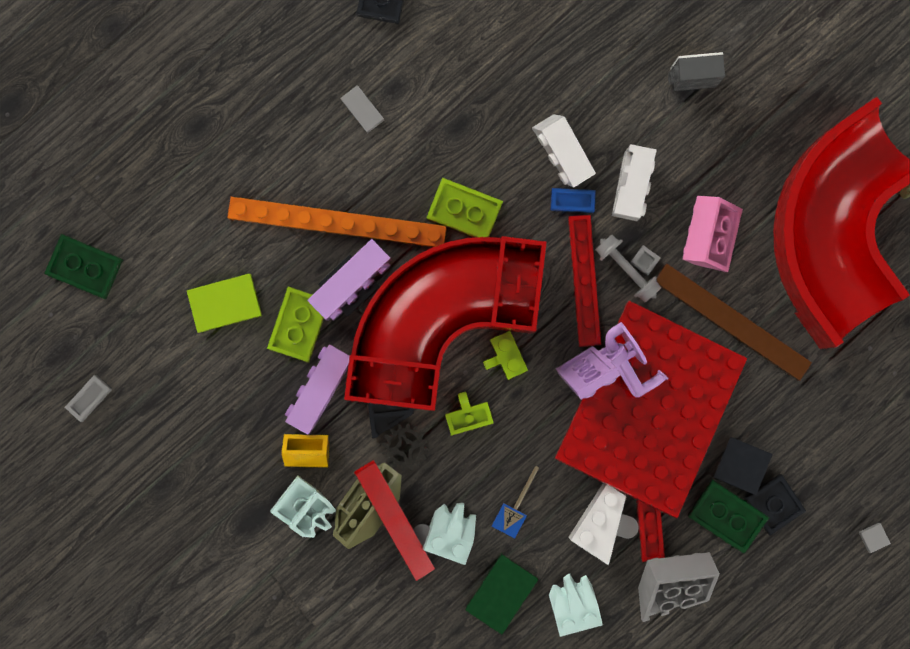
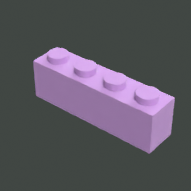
(349, 280)
(318, 390)

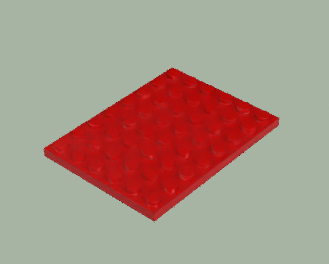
(654, 440)

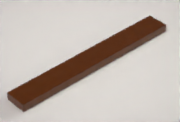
(733, 322)

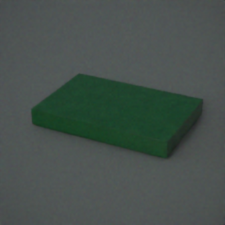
(83, 266)
(728, 516)
(501, 594)

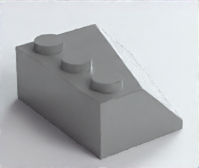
(676, 583)

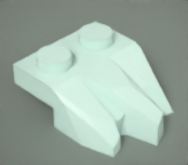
(303, 508)
(451, 534)
(575, 606)

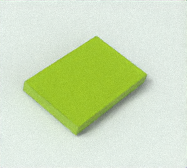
(464, 209)
(224, 303)
(296, 326)

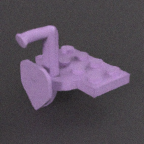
(601, 368)

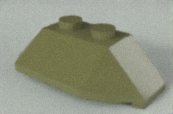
(356, 516)

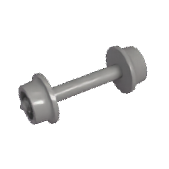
(648, 289)

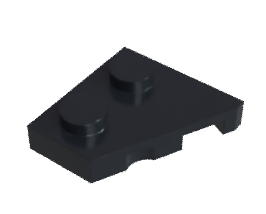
(386, 416)

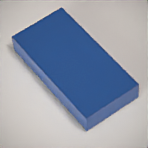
(573, 200)

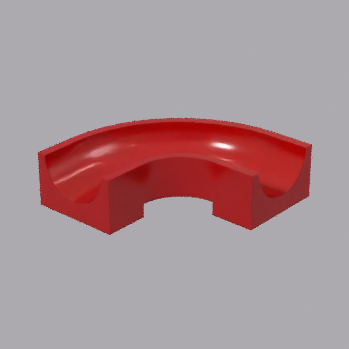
(828, 227)
(433, 303)

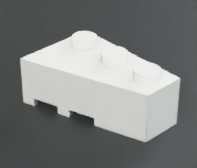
(564, 150)
(634, 182)
(600, 523)

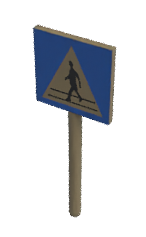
(510, 519)

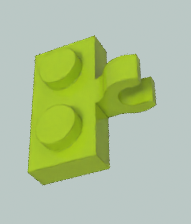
(507, 355)
(469, 416)

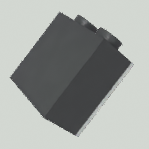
(697, 71)

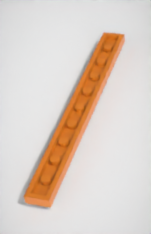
(336, 222)

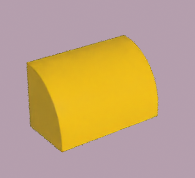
(305, 450)

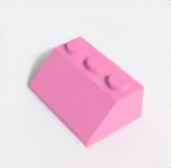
(712, 233)

